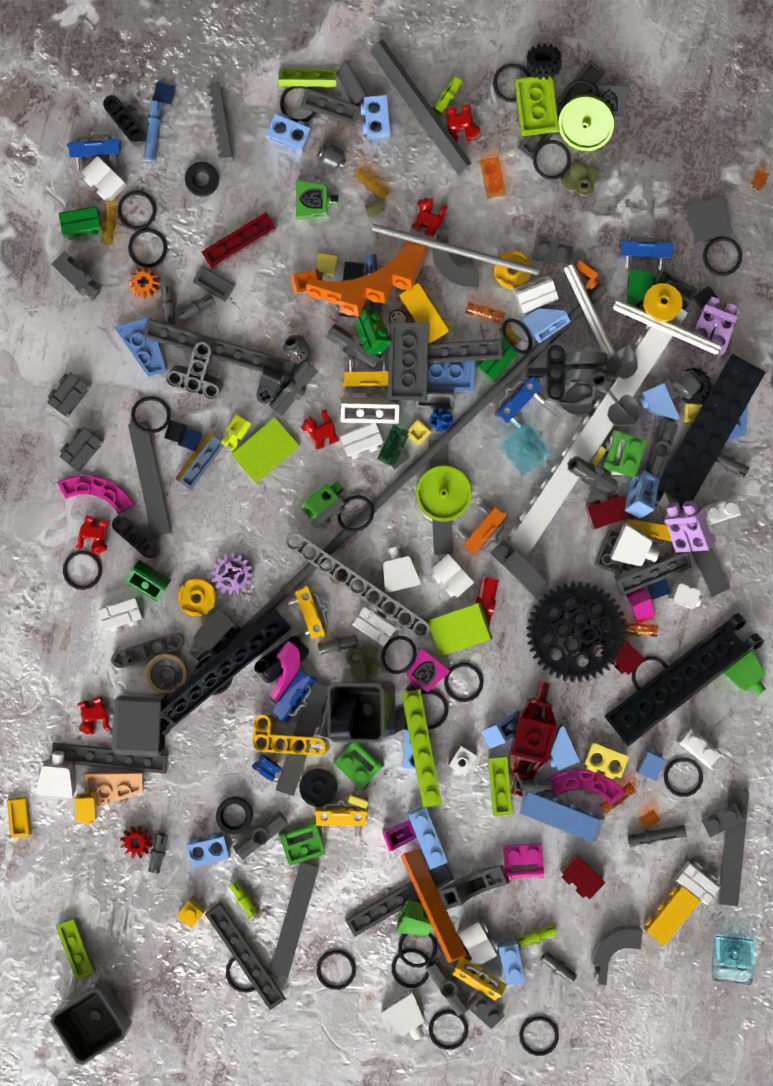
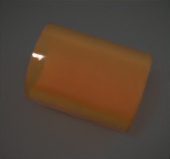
(759, 180)
(649, 819)

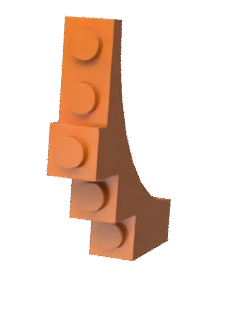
(376, 286)

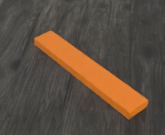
(433, 905)

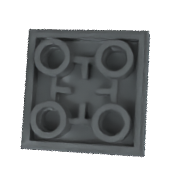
(604, 560)

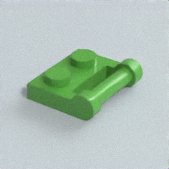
(630, 456)
(354, 768)
(303, 849)

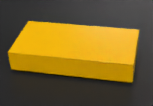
(18, 817)

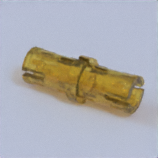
(372, 184)
(108, 224)

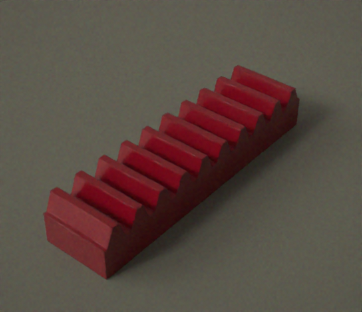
(239, 240)

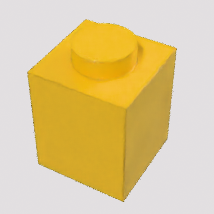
(86, 807)
(190, 912)

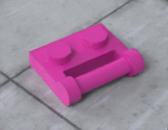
(522, 855)

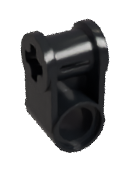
(269, 381)

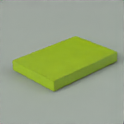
(536, 106)
(265, 450)
(460, 629)

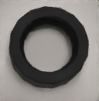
(220, 820)

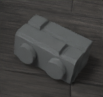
(68, 394)
(80, 449)

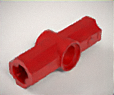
(487, 597)

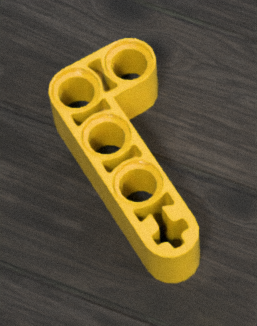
(290, 740)

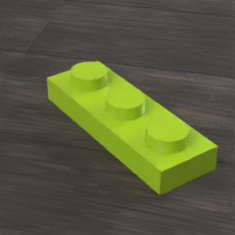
(307, 77)
(500, 786)
(75, 949)

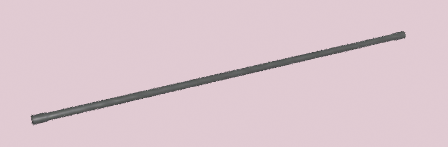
(594, 296)

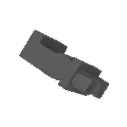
(83, 283)

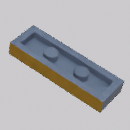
(199, 461)

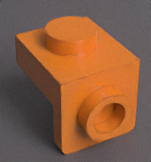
(586, 271)
(300, 279)

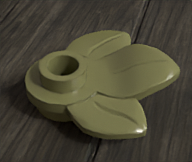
(579, 176)
(365, 664)

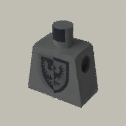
(614, 96)

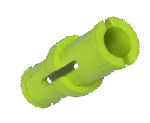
(447, 95)
(243, 899)
(536, 936)

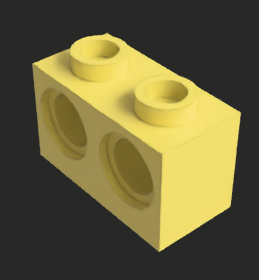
(607, 756)

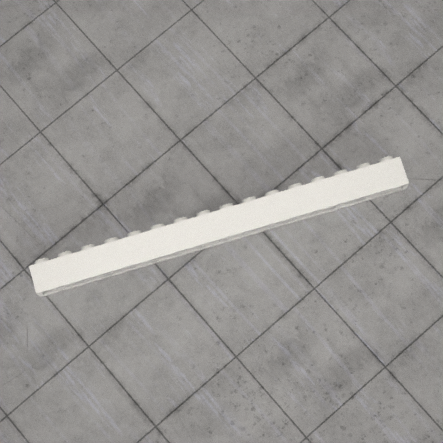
(586, 443)

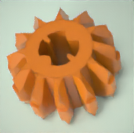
(140, 290)

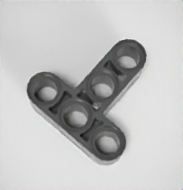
(196, 373)

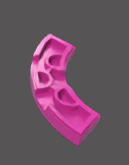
(98, 487)
(290, 663)
(587, 781)

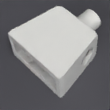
(633, 547)
(399, 572)
(57, 777)
(405, 1015)

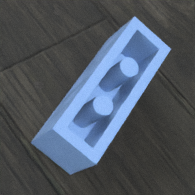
(428, 837)

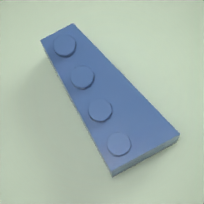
(562, 816)

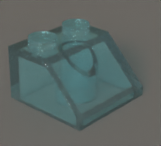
(524, 450)
(733, 960)

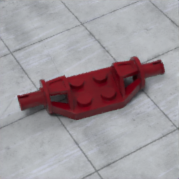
(532, 737)

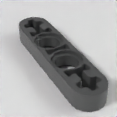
(147, 648)

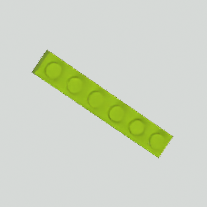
(421, 748)

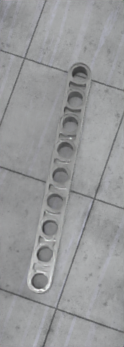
(364, 591)

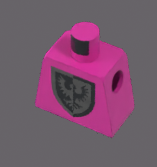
(425, 672)

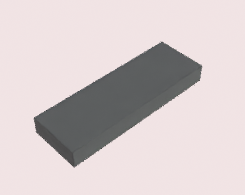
(330, 106)

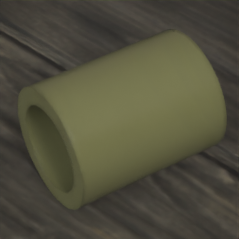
(374, 208)

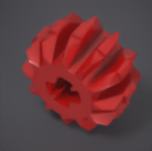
(129, 842)

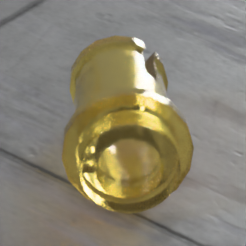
(514, 339)

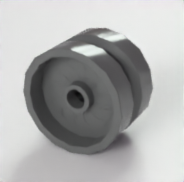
(585, 363)

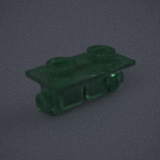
(396, 438)

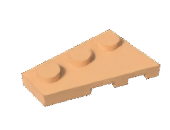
(113, 785)

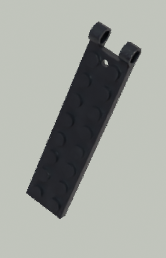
(710, 430)
(222, 669)
(682, 680)

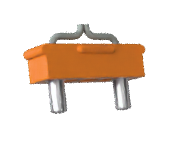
(484, 531)

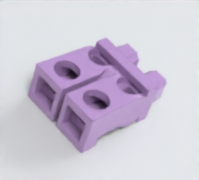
(717, 320)
(688, 527)

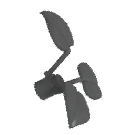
(622, 412)

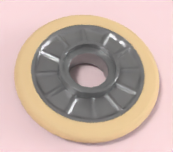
(162, 662)

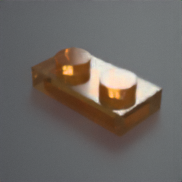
(492, 177)

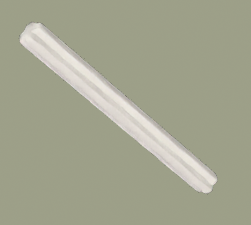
(589, 310)
(667, 327)

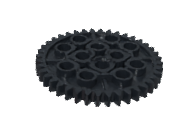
(568, 664)

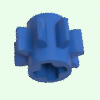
(441, 419)

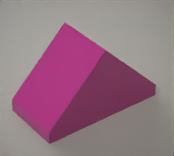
(640, 605)
(399, 835)

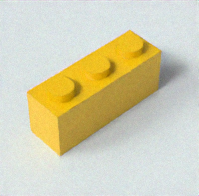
(424, 311)
(671, 914)

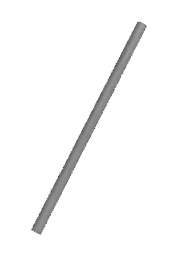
(455, 249)

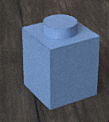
(651, 764)

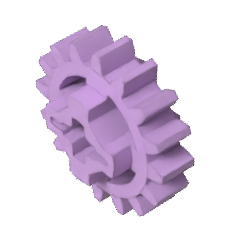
(229, 565)

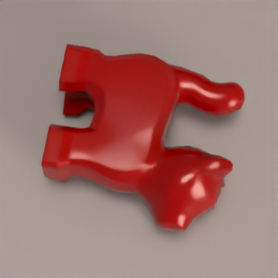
(462, 121)
(428, 219)
(324, 431)
(96, 533)
(96, 712)

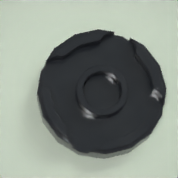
(318, 787)

